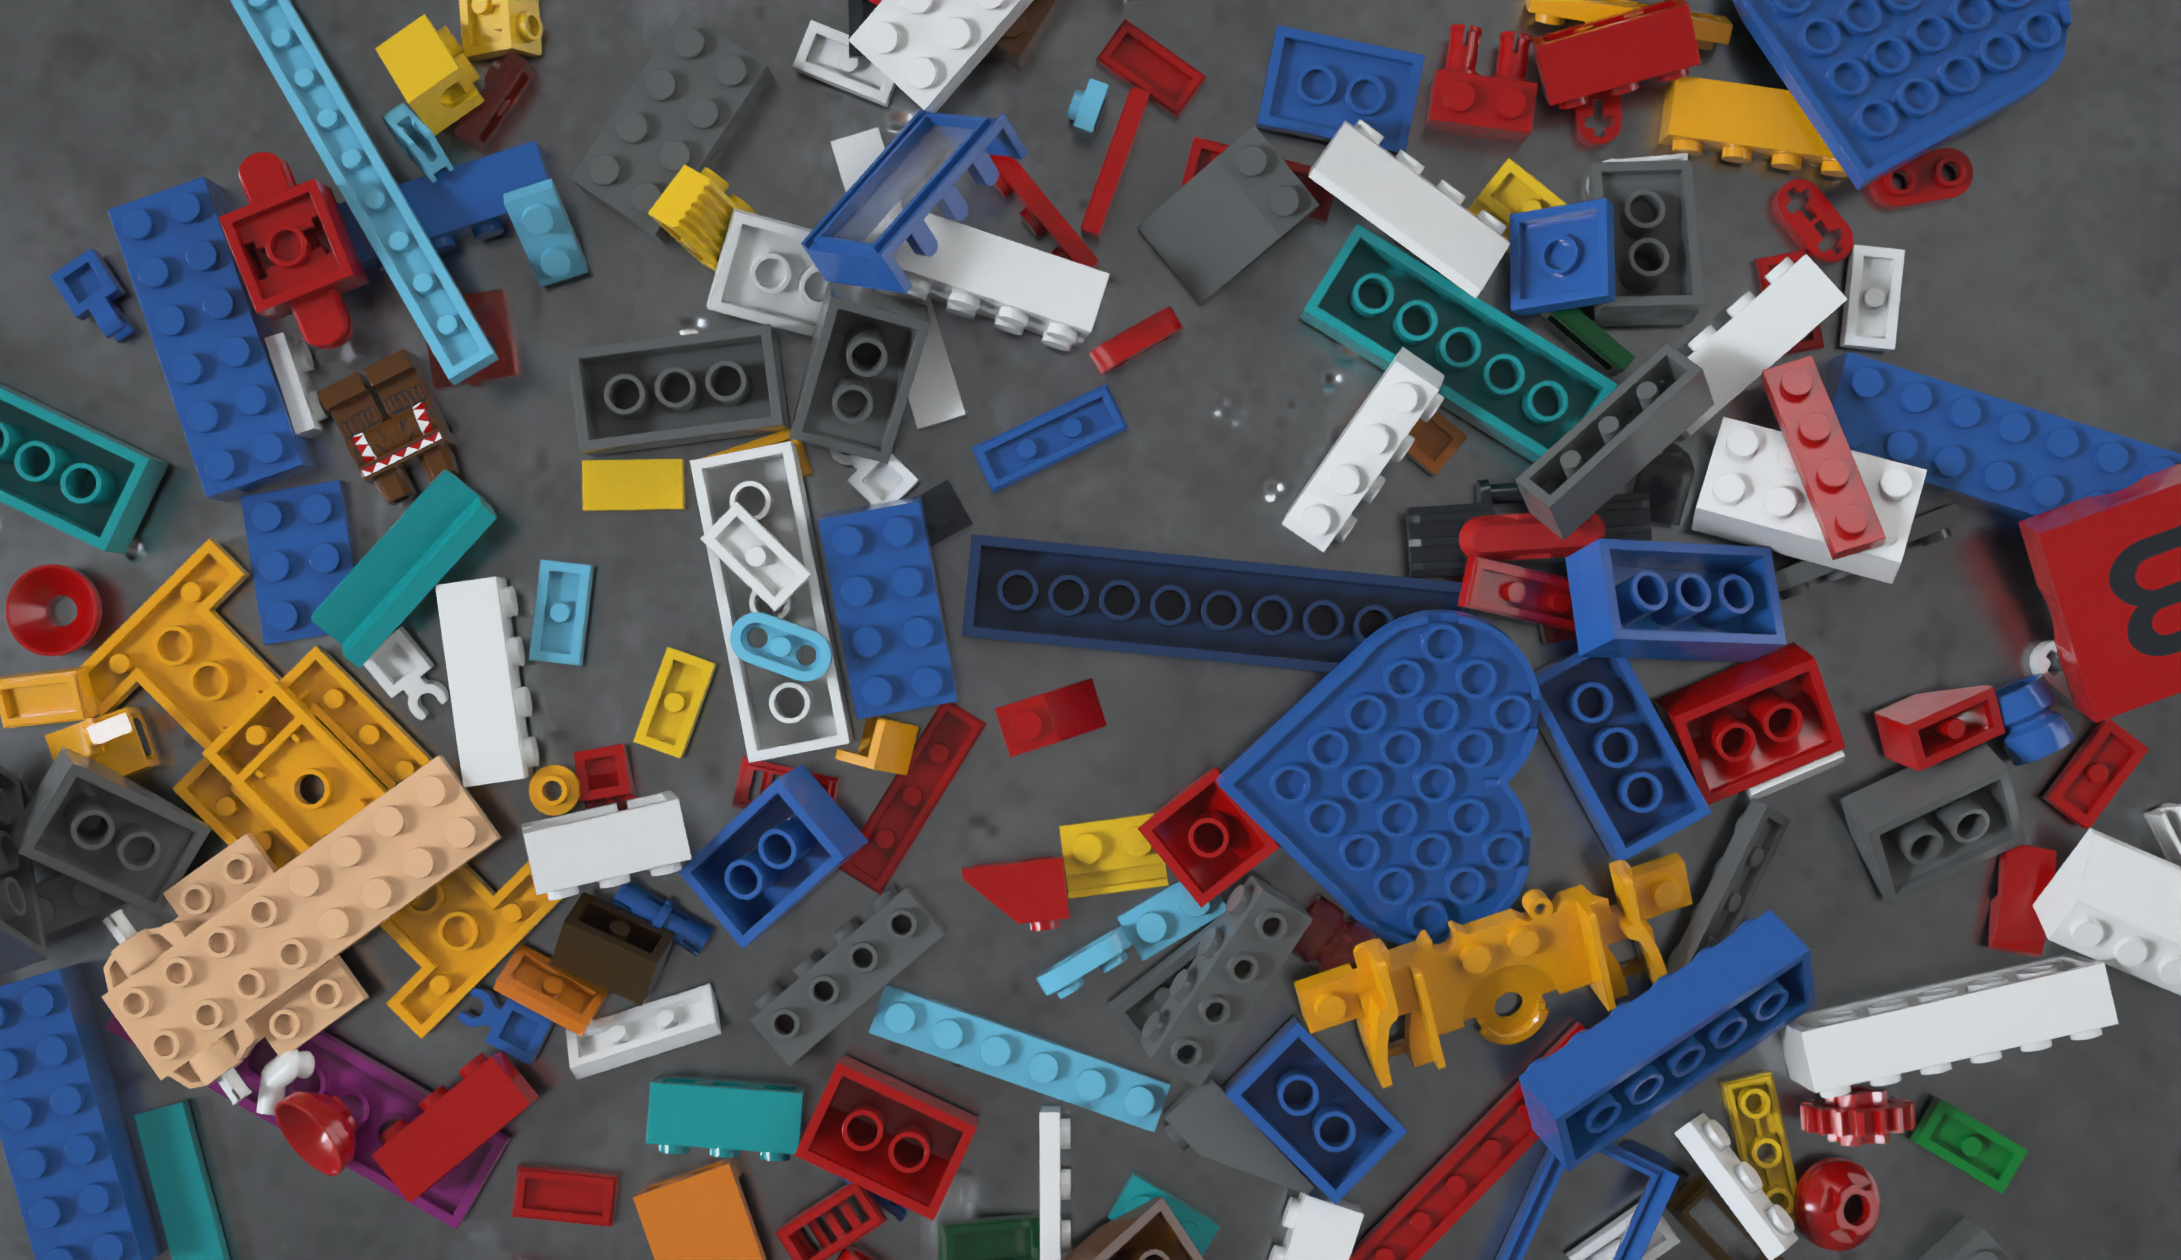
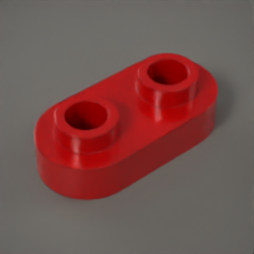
(1924, 181)

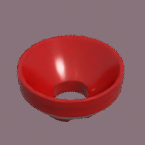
(30, 610)
(318, 1130)
(1821, 1203)

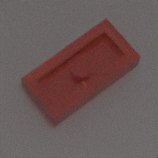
(504, 85)

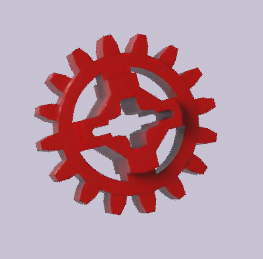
(1858, 1117)

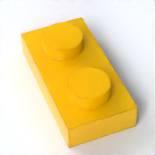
(675, 702)

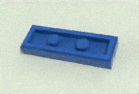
(1049, 438)

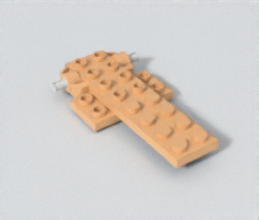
(265, 943)

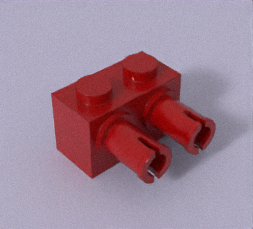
(1480, 105)

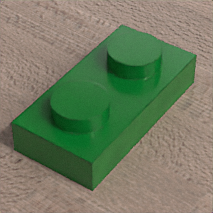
(1968, 1145)

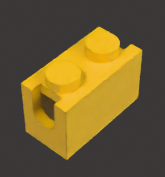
(431, 73)

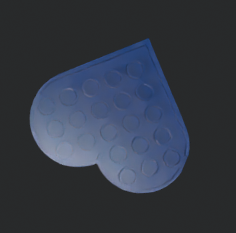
(1905, 73)
(1401, 776)

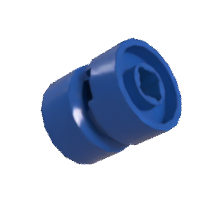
(2029, 722)

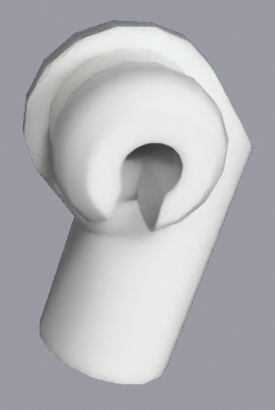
(279, 1074)

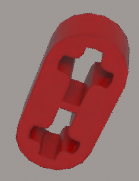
(1609, 111)
(1821, 213)
(1136, 340)

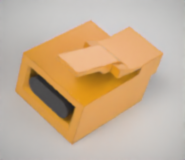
(113, 740)

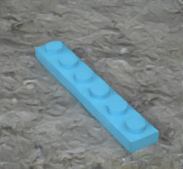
(1020, 1057)

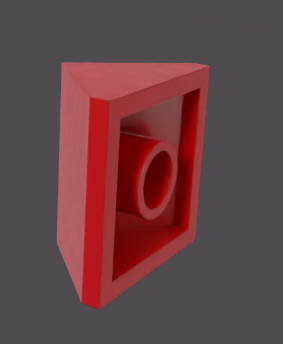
(1207, 838)

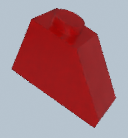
(1050, 717)
(1938, 725)
(1024, 889)

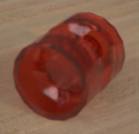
(1329, 937)

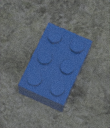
(772, 855)
(1314, 1110)

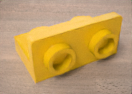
(499, 26)

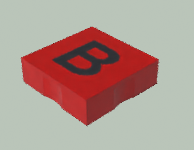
(2114, 592)

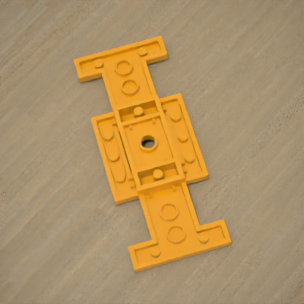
(267, 738)

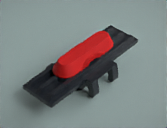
(1447, 534)

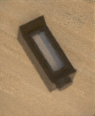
(1710, 1220)

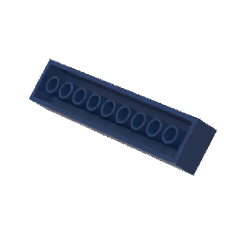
(1183, 603)

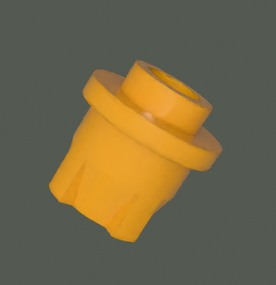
(542, 794)

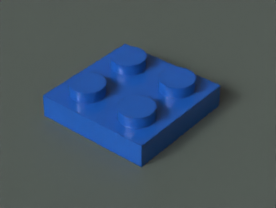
(1562, 257)

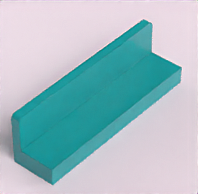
(403, 566)

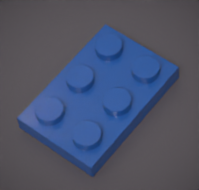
(1327, 79)
(298, 555)

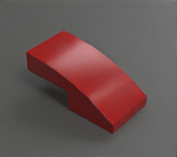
(605, 776)
(2021, 880)

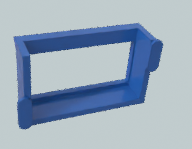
(1642, 1223)

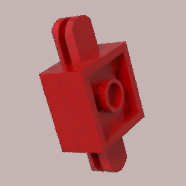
(294, 250)

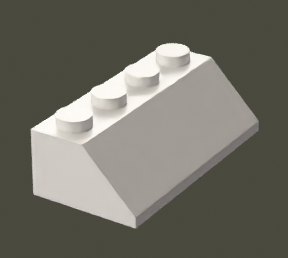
(1410, 207)
(2117, 909)

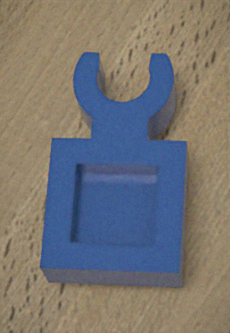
(512, 1026)

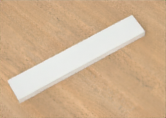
(934, 388)

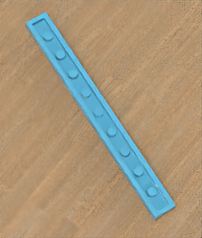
(368, 187)

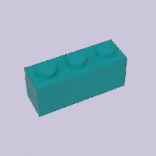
(726, 1117)

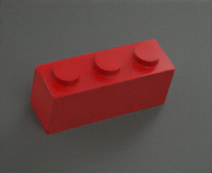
(1616, 53)
(453, 1124)

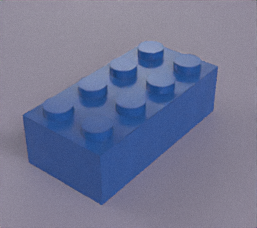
(1674, 601)
(888, 607)
(1616, 752)

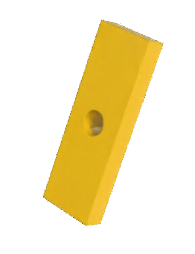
(1757, 1120)

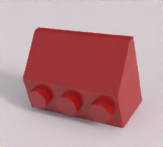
(1752, 722)
(887, 1137)

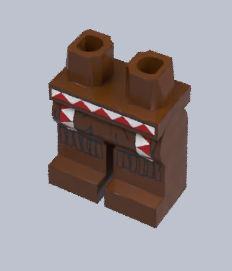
(393, 444)

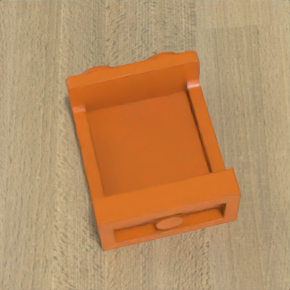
(699, 1216)

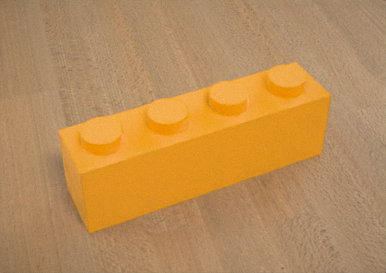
(1742, 124)

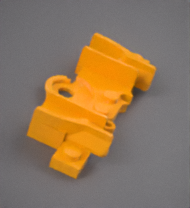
(1526, 953)

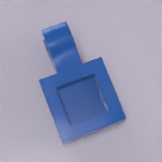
(90, 290)

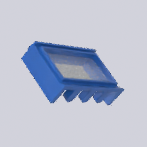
(900, 190)

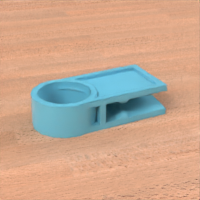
(416, 140)

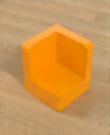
(883, 746)

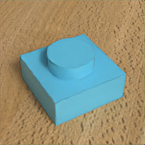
(1087, 108)

